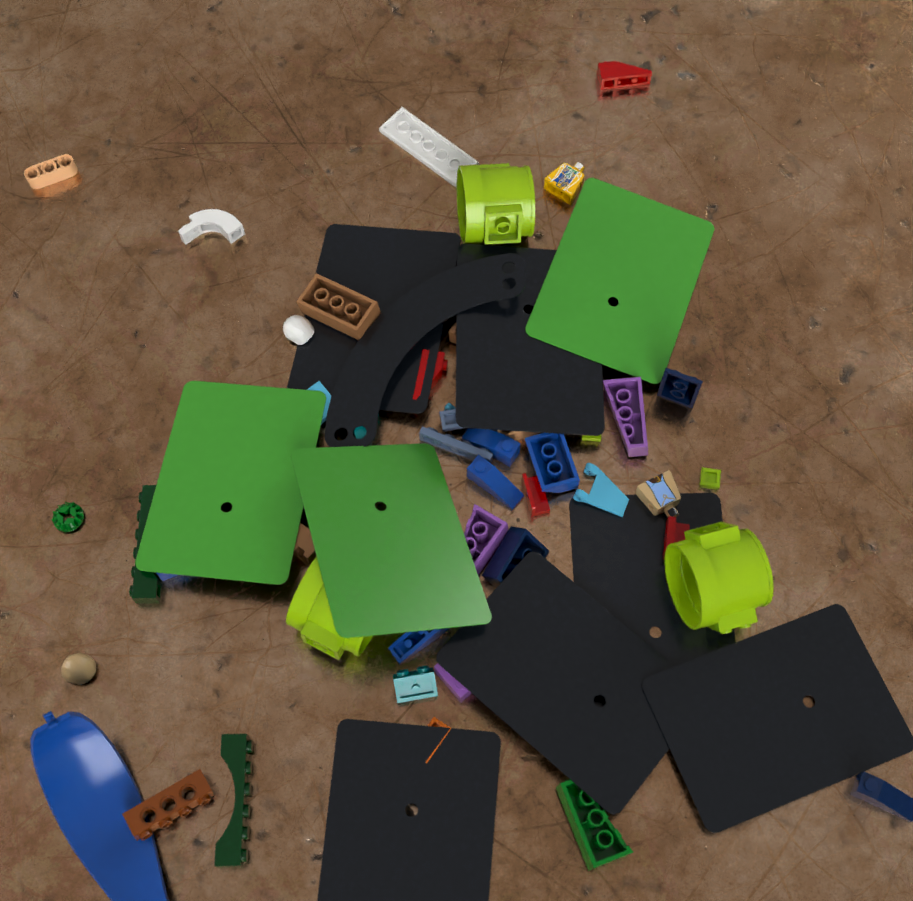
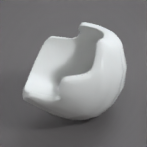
(298, 329)

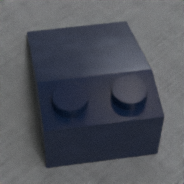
(679, 387)

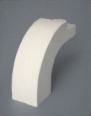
(212, 221)

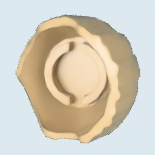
(78, 668)

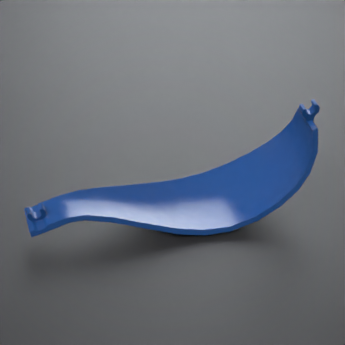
(88, 794)

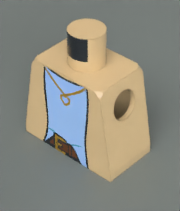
(660, 494)

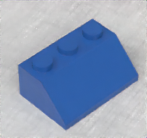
(552, 462)

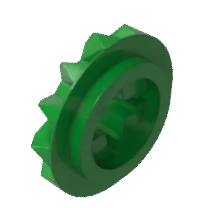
(69, 524)

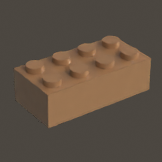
(338, 306)

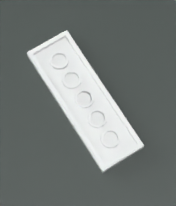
(426, 145)

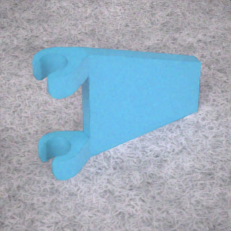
(603, 493)

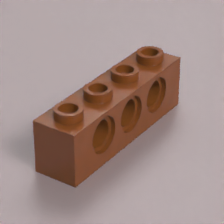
(175, 793)

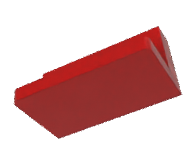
(535, 497)
(674, 532)

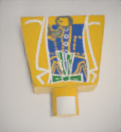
(565, 182)

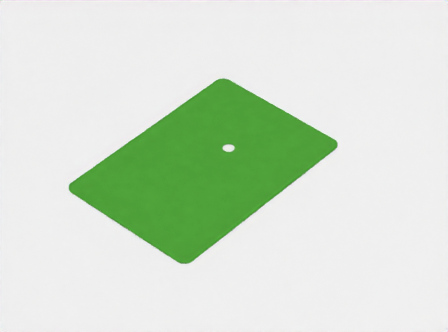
(625, 251)
(233, 449)
(393, 565)

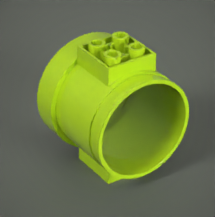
(495, 203)
(718, 577)
(312, 617)

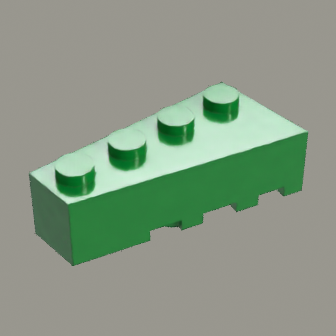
(591, 827)

